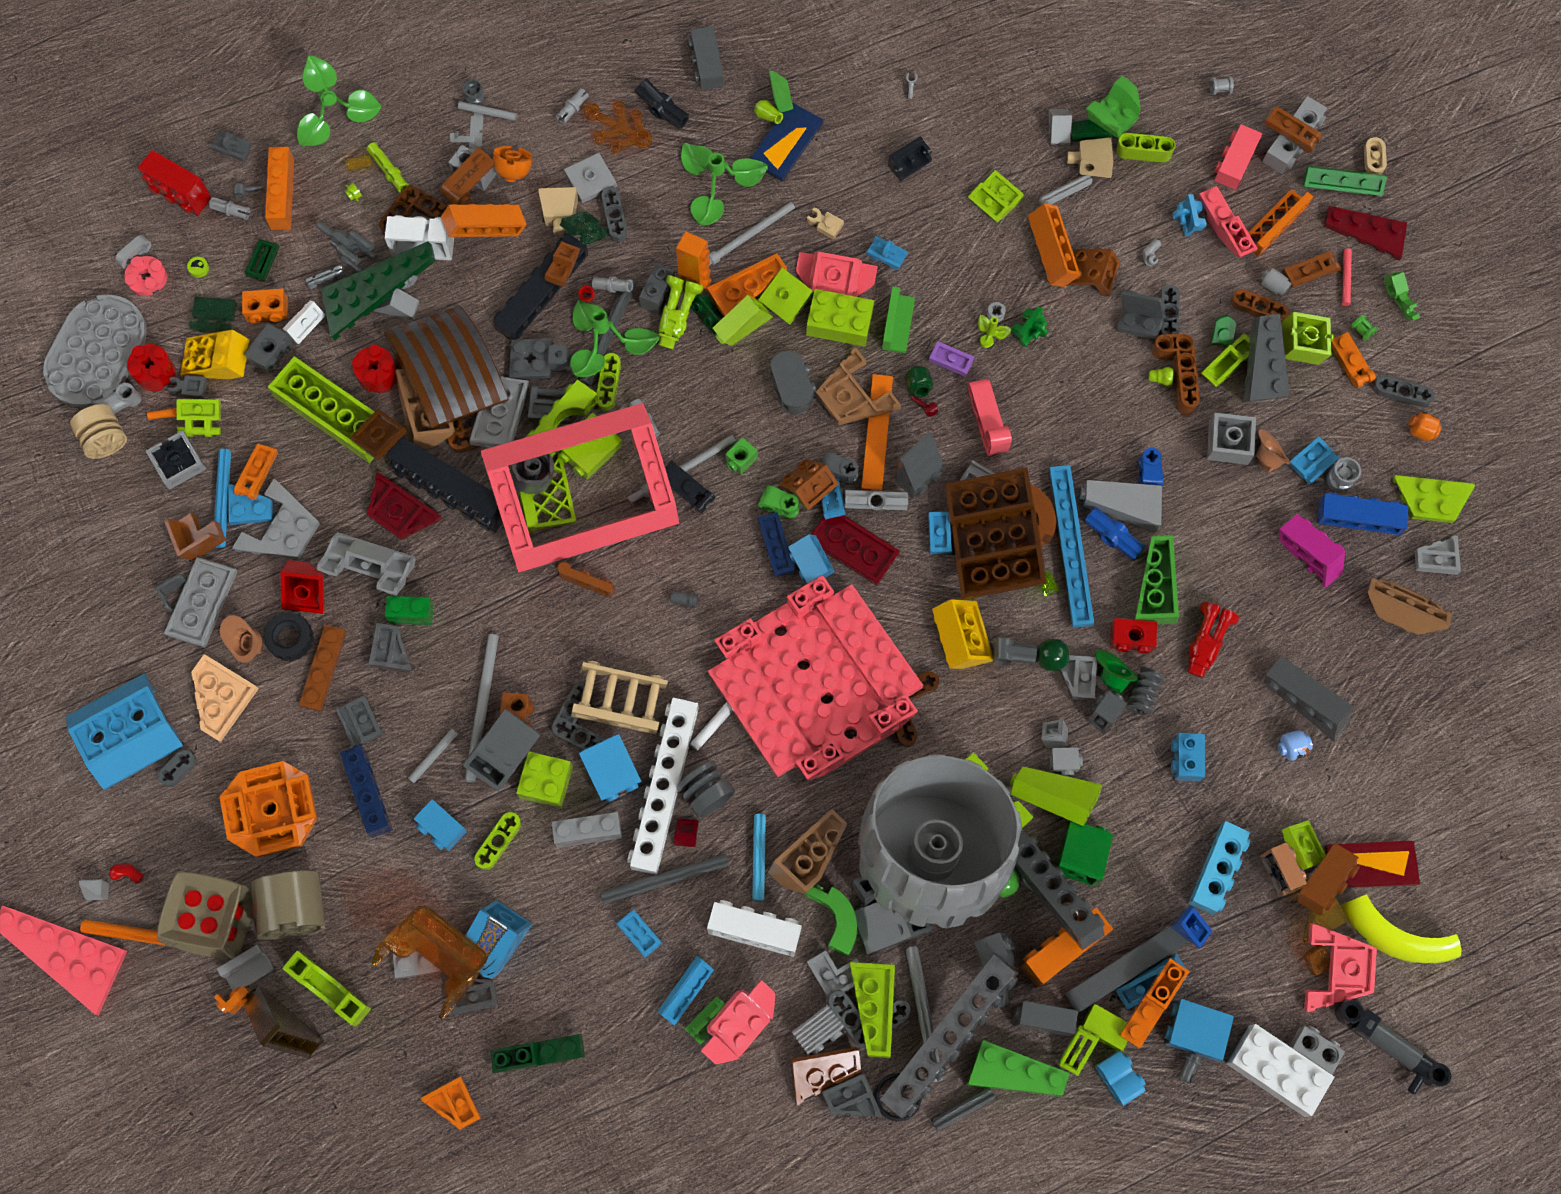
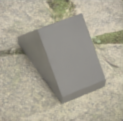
(1059, 126)
(399, 305)

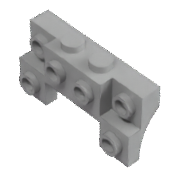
(369, 559)

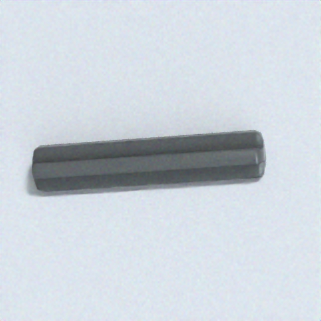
(963, 1109)

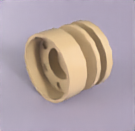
(98, 431)

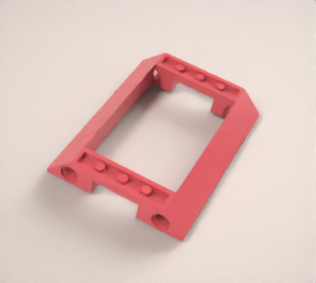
(659, 490)

